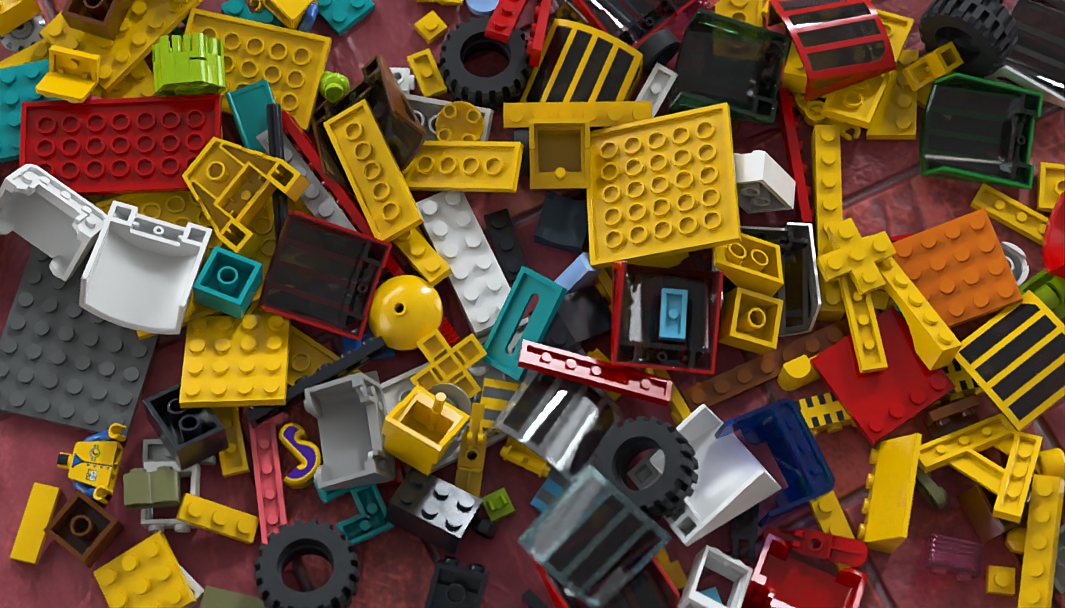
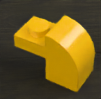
(932, 66)

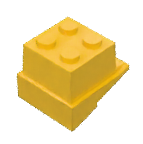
(559, 153)
(422, 429)

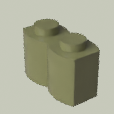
(152, 488)

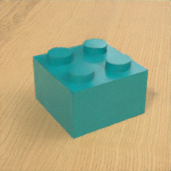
(228, 282)

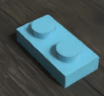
(673, 315)

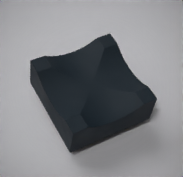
(562, 223)

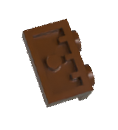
(952, 417)

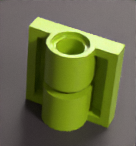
(1049, 290)

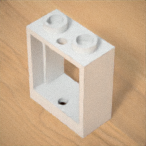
(156, 525)
(723, 565)

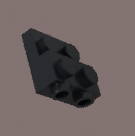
(457, 584)

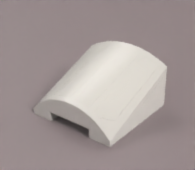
(143, 271)
(727, 479)

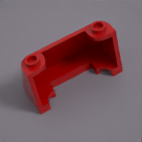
(789, 583)

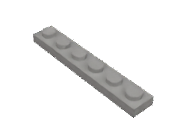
(315, 196)

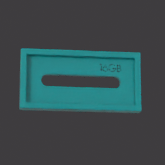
(524, 288)

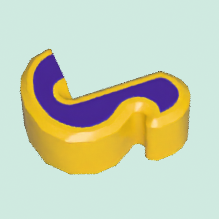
(307, 453)

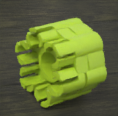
(190, 70)

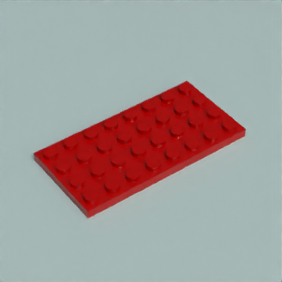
(119, 141)

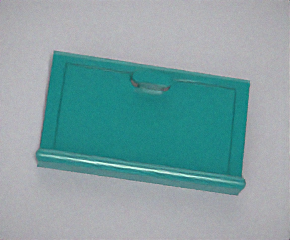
(249, 112)

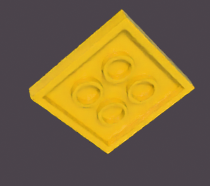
(145, 577)

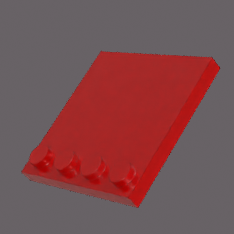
(884, 398)

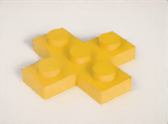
(855, 256)
(449, 363)

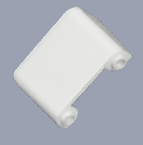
(49, 217)

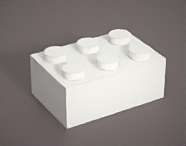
(762, 183)

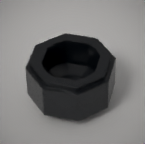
(484, 528)

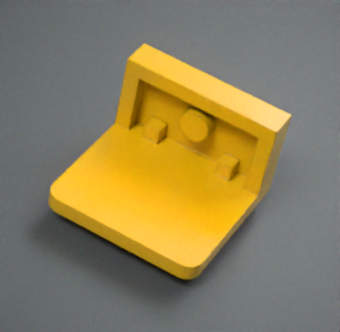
(70, 75)

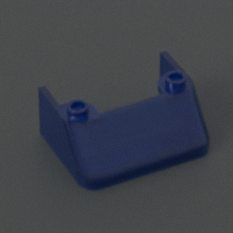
(794, 451)

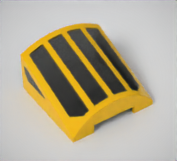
(583, 67)
(1019, 360)

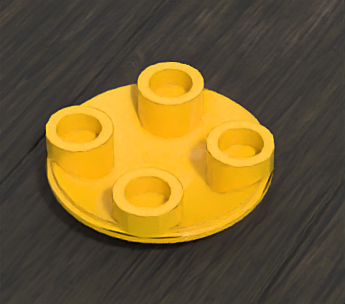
(459, 122)

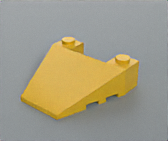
(235, 185)

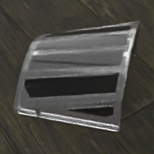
(558, 420)

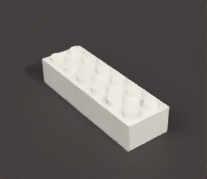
(463, 246)

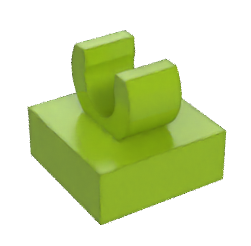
(497, 505)

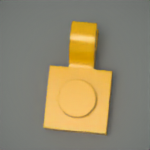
(672, 570)

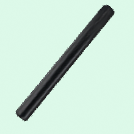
(276, 149)

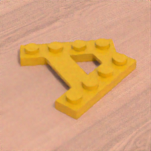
(961, 453)

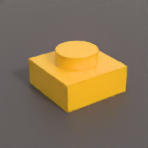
(431, 27)
(1000, 580)

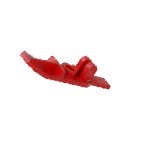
(832, 547)

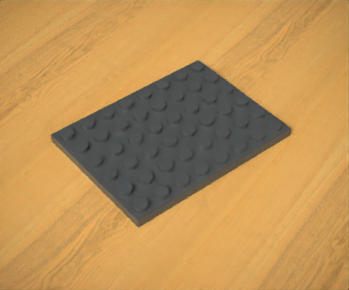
(67, 362)

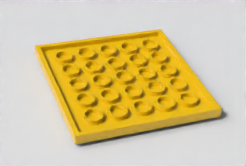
(662, 187)

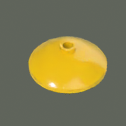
(420, 315)

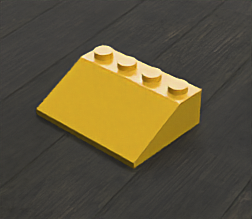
(890, 493)

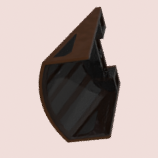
(392, 113)

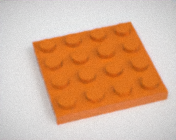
(959, 268)

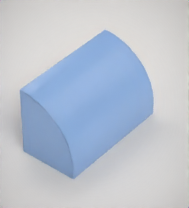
(578, 274)

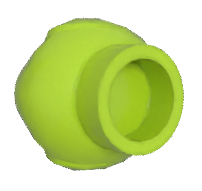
(333, 86)

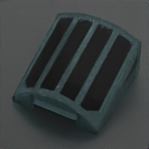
(593, 538)

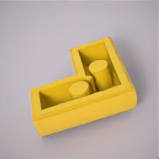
(797, 373)

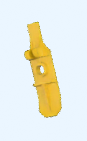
(470, 471)

